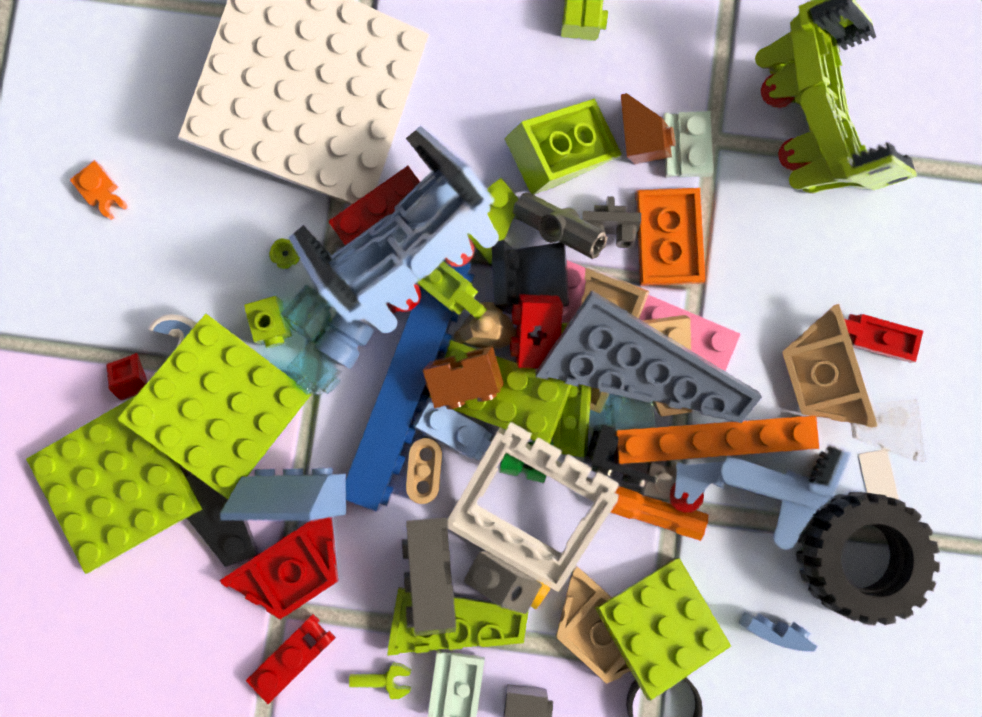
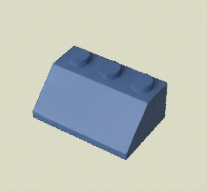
(287, 496)

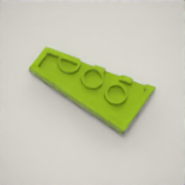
(477, 624)

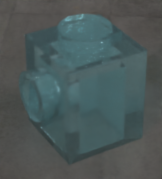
(309, 314)
(314, 371)
(629, 413)

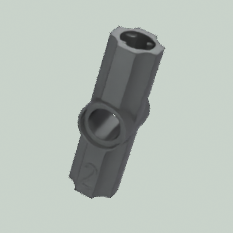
(560, 225)

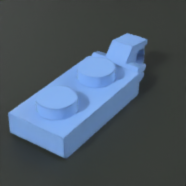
(453, 430)

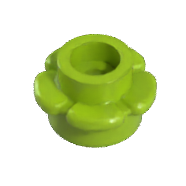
(276, 254)

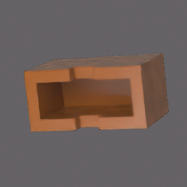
(463, 380)

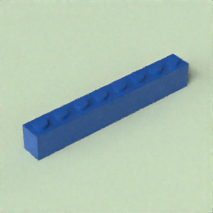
(400, 400)

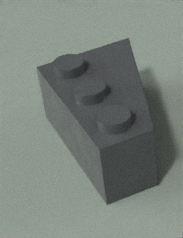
(429, 577)

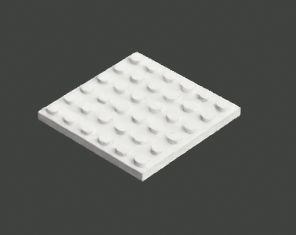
(306, 91)

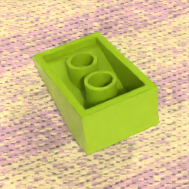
(561, 145)

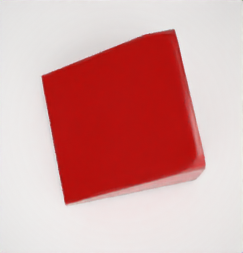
(126, 377)

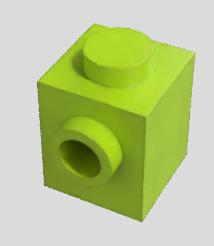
(266, 322)

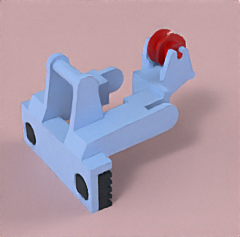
(798, 494)

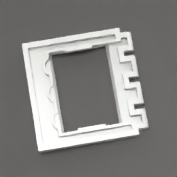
(509, 541)

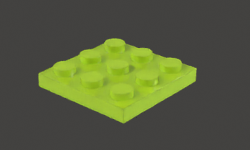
(663, 628)

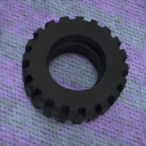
(909, 567)

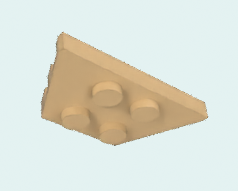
(828, 372)
(584, 631)

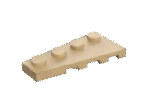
(622, 294)

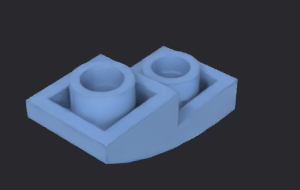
(786, 636)

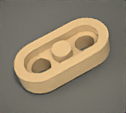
(424, 470)

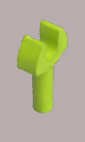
(383, 681)

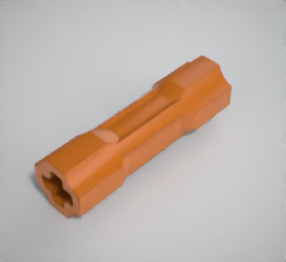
(660, 513)

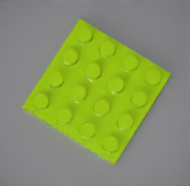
(215, 406)
(111, 489)

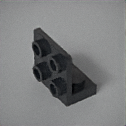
(528, 272)
(604, 444)

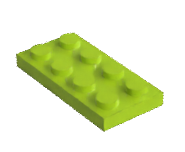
(523, 399)

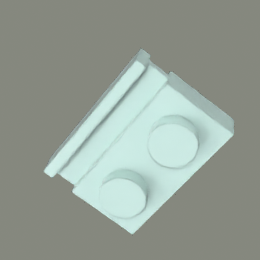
(693, 148)
(456, 685)

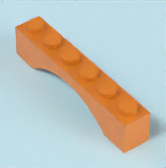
(716, 439)

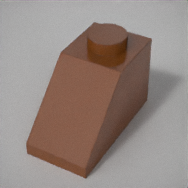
(645, 132)

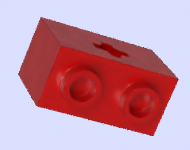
(534, 311)

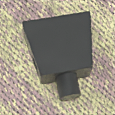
(499, 579)

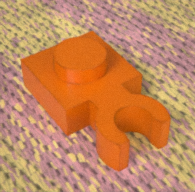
(97, 187)

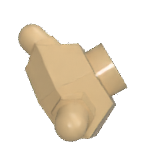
(489, 330)

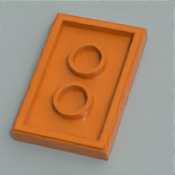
(670, 237)

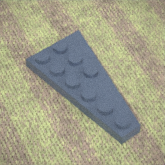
(633, 360)

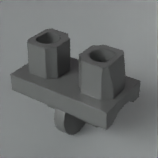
(615, 221)

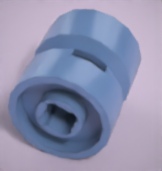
(344, 339)

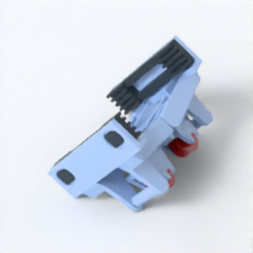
(405, 245)

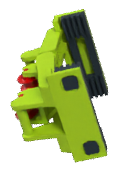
(809, 73)

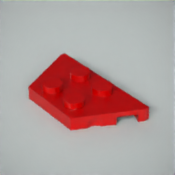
(289, 570)

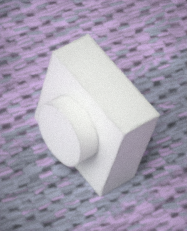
(666, 479)

